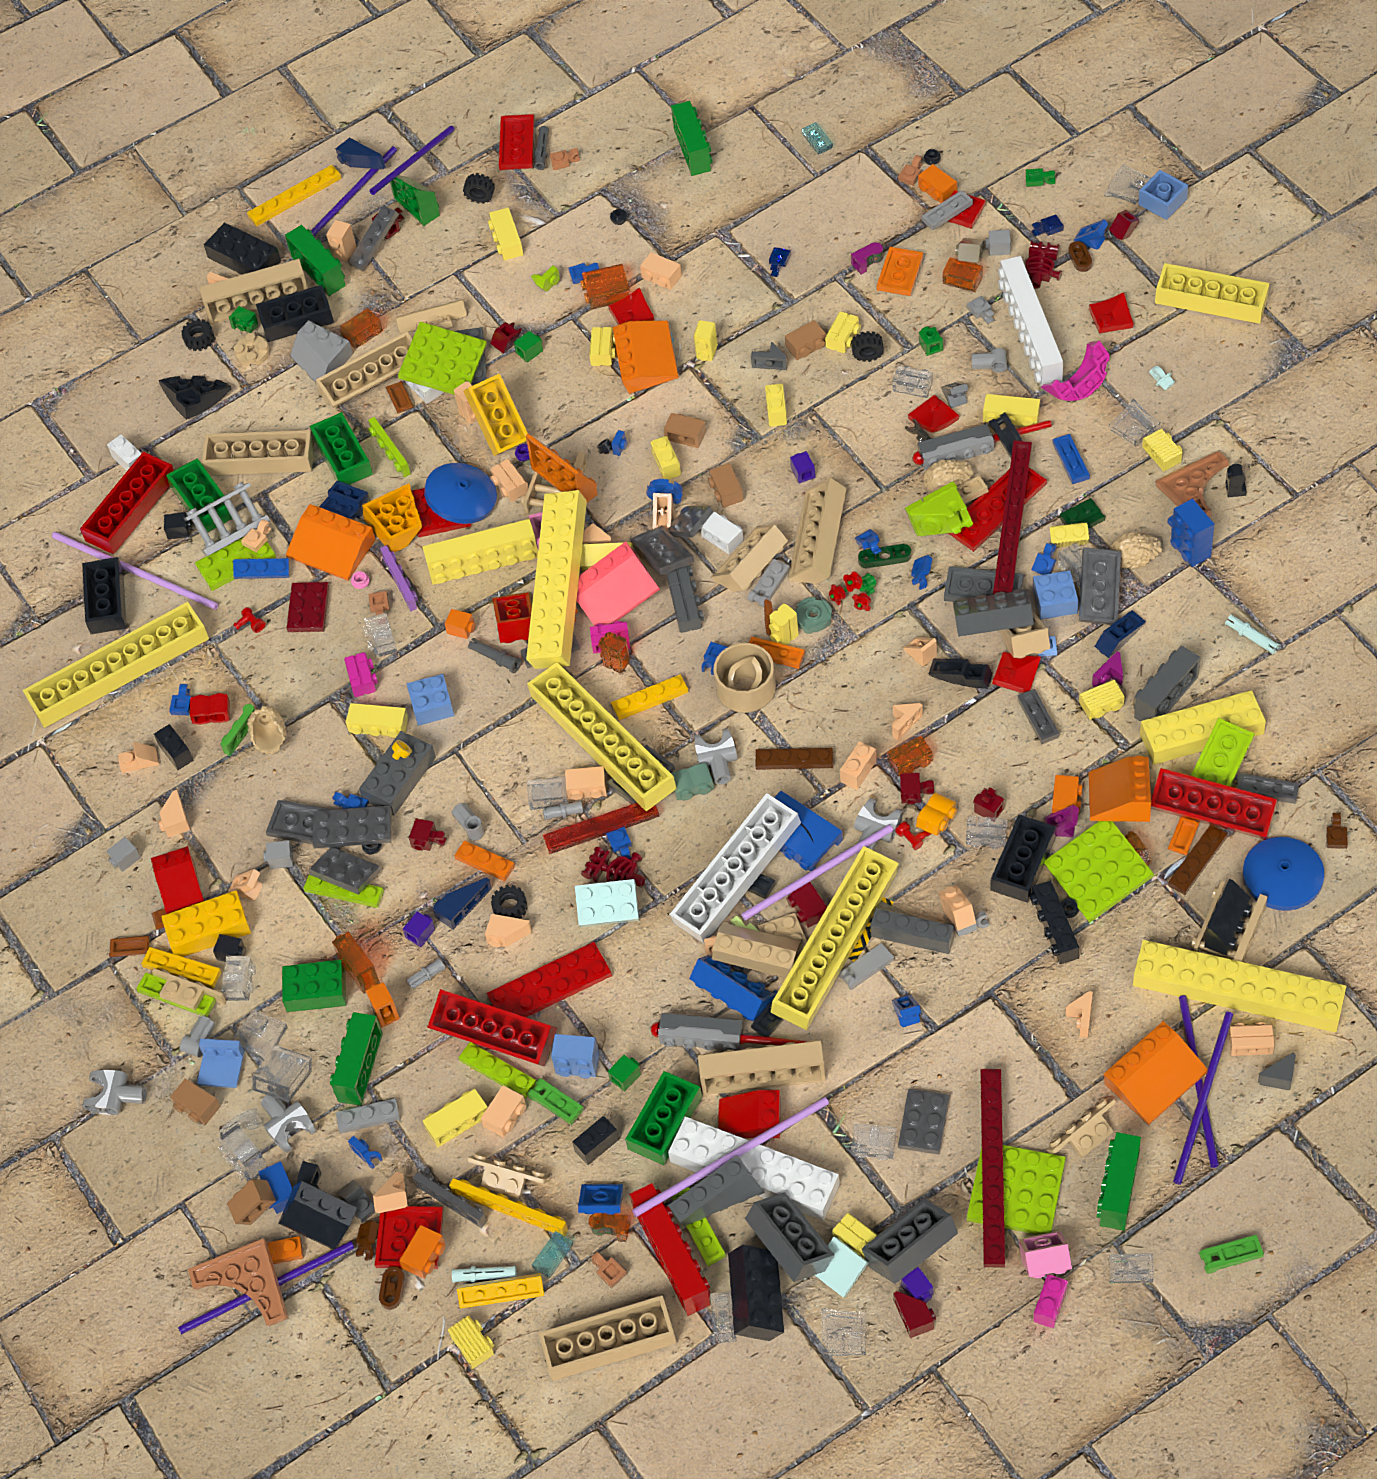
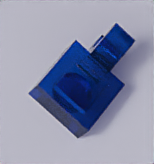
(1048, 225)
(778, 258)

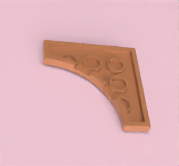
(1191, 480)
(249, 1271)

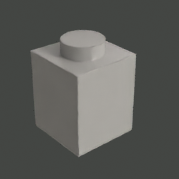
(998, 242)
(123, 854)
(278, 854)

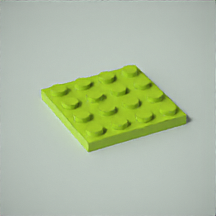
(441, 358)
(1098, 869)
(1030, 1190)

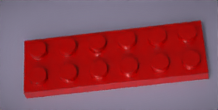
(988, 510)
(552, 982)

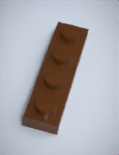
(794, 758)
(1197, 859)

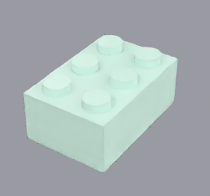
(607, 903)

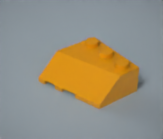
(393, 518)

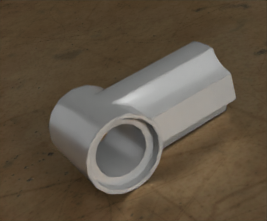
(995, 360)
(468, 821)
(201, 1029)

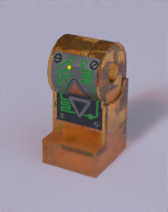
(610, 1224)

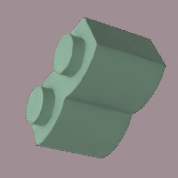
(692, 781)

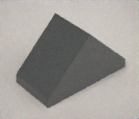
(1279, 1074)

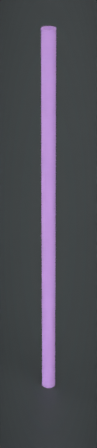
(141, 573)
(738, 1151)

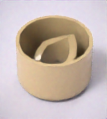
(741, 662)

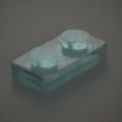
(817, 138)
(552, 1254)

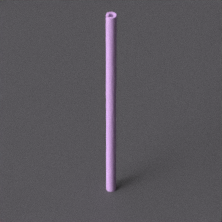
(816, 872)

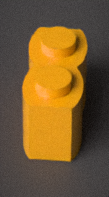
(936, 814)

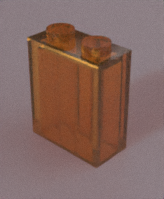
(605, 286)
(355, 961)

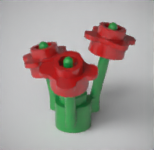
(855, 581)

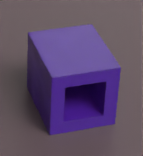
(802, 467)
(419, 929)
(917, 1285)

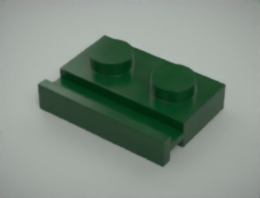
(1084, 512)

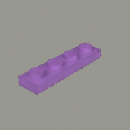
(402, 583)

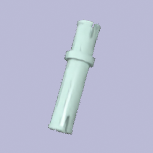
(1245, 630)
(481, 1274)

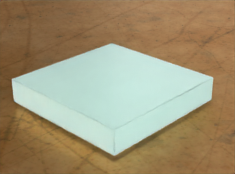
(843, 1268)

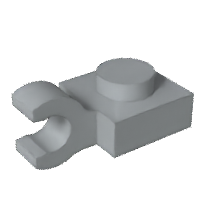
(981, 308)
(982, 924)

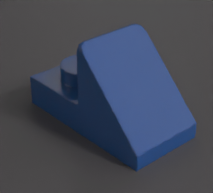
(1092, 234)
(907, 1010)

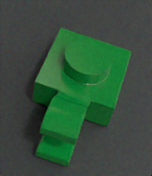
(1036, 177)

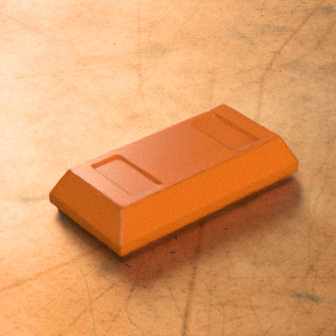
(1183, 835)

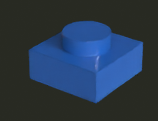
(619, 443)

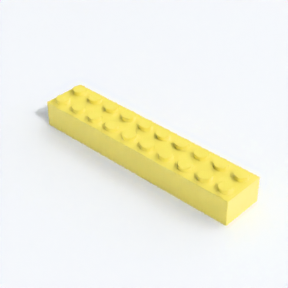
(556, 579)
(115, 664)
(602, 736)
(834, 938)
(1239, 985)

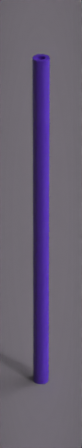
(411, 160)
(351, 193)
(1203, 1098)
(1205, 1117)
(281, 1280)

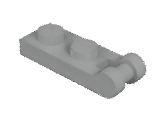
(769, 582)

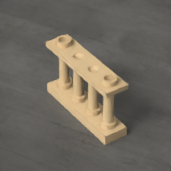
(529, 499)
(1244, 940)

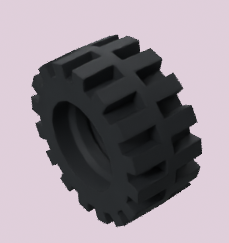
(485, 186)
(194, 328)
(867, 346)
(509, 893)

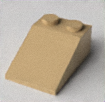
(1026, 639)

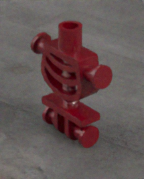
(1041, 264)
(619, 867)

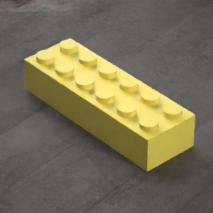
(1212, 293)
(481, 551)
(1189, 729)

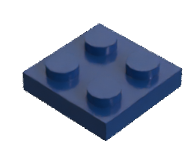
(600, 1198)

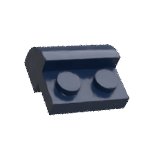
(345, 500)

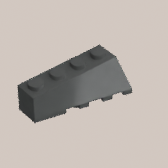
(906, 929)
(718, 1191)

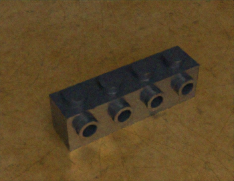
(1055, 922)

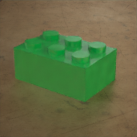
(313, 986)

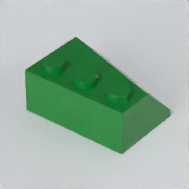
(415, 199)

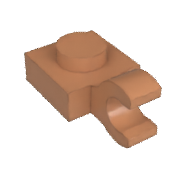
(562, 159)
(910, 173)
(378, 602)
(608, 1270)

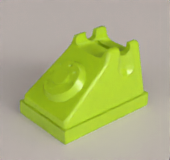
(939, 512)

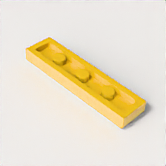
(649, 697)
(178, 965)
(500, 1290)

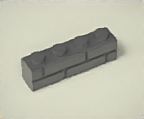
(684, 600)

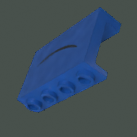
(811, 837)

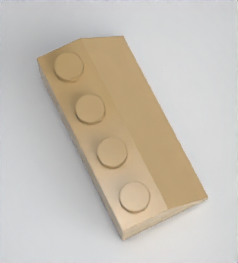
(750, 558)
(755, 950)

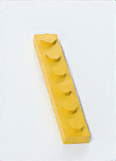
(294, 195)
(514, 1209)

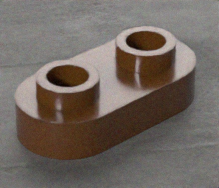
(1082, 260)
(391, 1289)

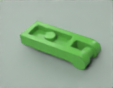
(238, 731)
(555, 1101)
(1231, 1253)

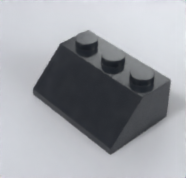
(1228, 919)
(317, 1215)

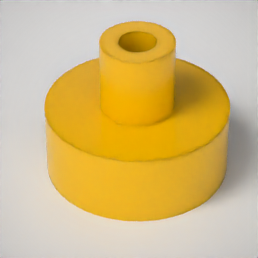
(400, 749)

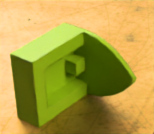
(548, 279)

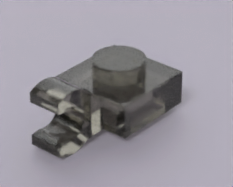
(917, 429)

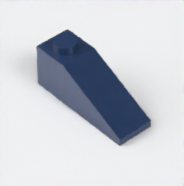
(358, 155)
(1119, 633)
(461, 902)

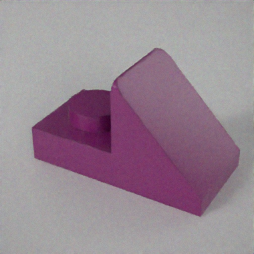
(1109, 670)
(1064, 820)

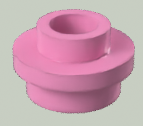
(360, 576)

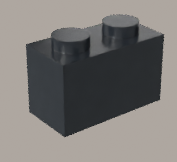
(173, 747)
(595, 1140)

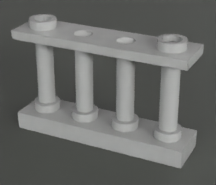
(226, 537)

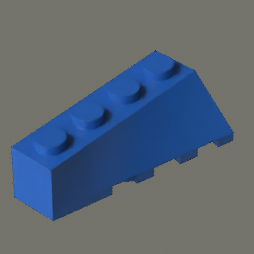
(731, 987)

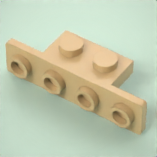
(437, 316)
(185, 993)
(1087, 1132)
(505, 1178)

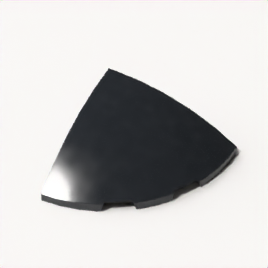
(193, 395)

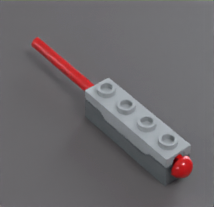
(964, 444)
(707, 1033)

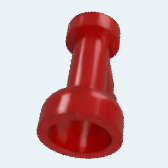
(257, 624)
(916, 841)

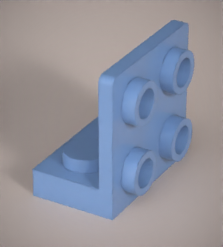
(220, 1063)

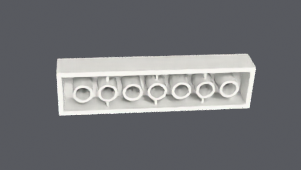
(1030, 321)
(735, 868)
(805, 1184)

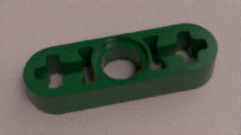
(871, 563)

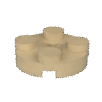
(250, 342)

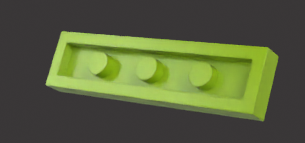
(391, 451)
(369, 896)
(152, 986)
(496, 1069)
(704, 1237)

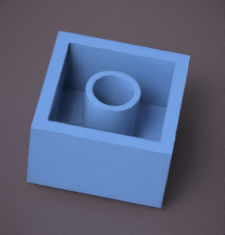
(1163, 194)
(1055, 595)
(430, 699)
(575, 1056)

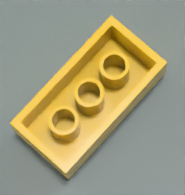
(496, 414)
(200, 924)

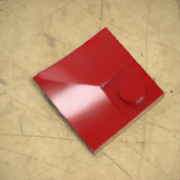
(631, 308)
(1111, 314)
(934, 415)
(1016, 673)

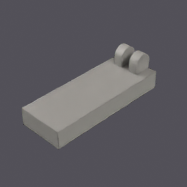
(866, 966)

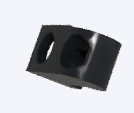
(1235, 481)

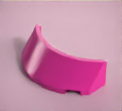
(1086, 379)

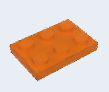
(900, 271)

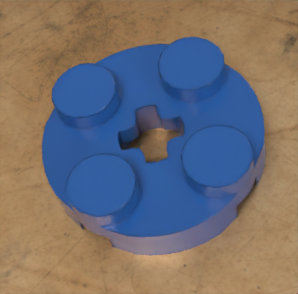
(664, 486)

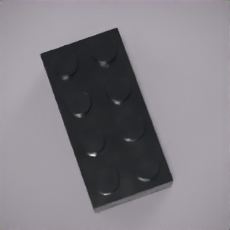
(240, 250)
(289, 313)
(104, 595)
(1023, 858)
(755, 1293)

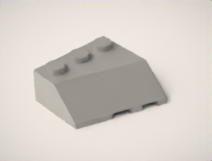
(319, 350)

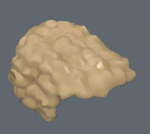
(945, 472)
(1136, 549)
(266, 731)

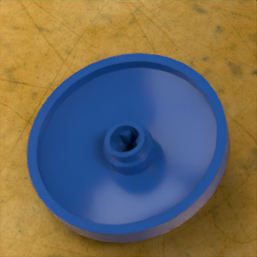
(460, 493)
(1284, 872)

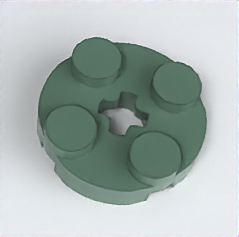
(813, 624)

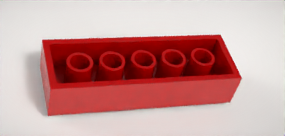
(127, 503)
(1213, 804)
(492, 1027)
(672, 1252)

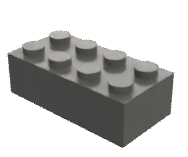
(993, 612)
(1167, 685)
(395, 779)
(789, 1237)
(909, 1241)

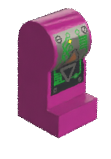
(867, 256)

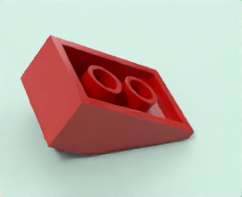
(513, 617)
(177, 879)
(750, 1113)

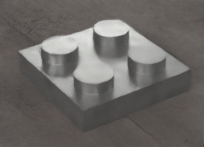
(689, 521)

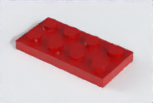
(516, 142)

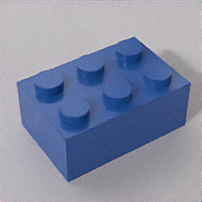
(1192, 532)

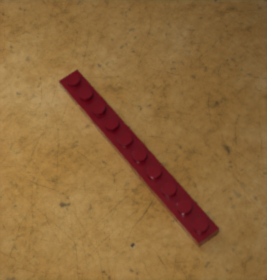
(1012, 517)
(992, 1169)

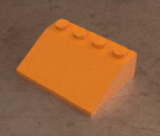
(645, 354)
(559, 470)
(330, 542)
(1121, 791)
(1155, 1073)

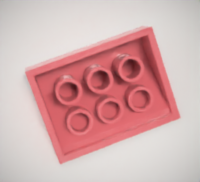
(614, 586)

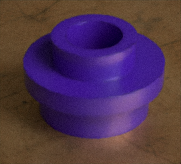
(519, 452)

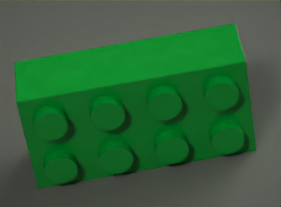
(691, 138)
(315, 259)
(341, 449)
(197, 489)
(356, 1058)
(662, 1117)
(1118, 1181)

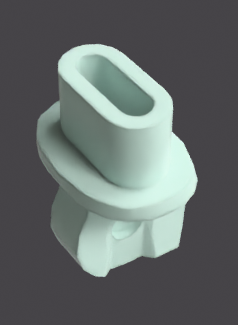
(1162, 379)

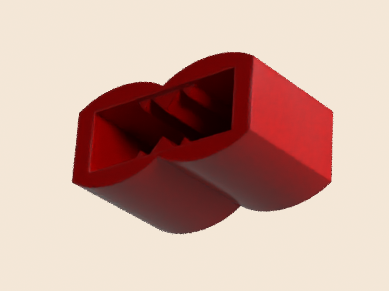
(210, 709)

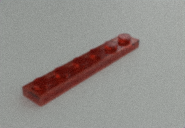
(598, 827)

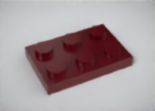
(308, 607)

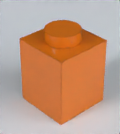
(459, 624)

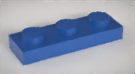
(1071, 459)
(260, 568)

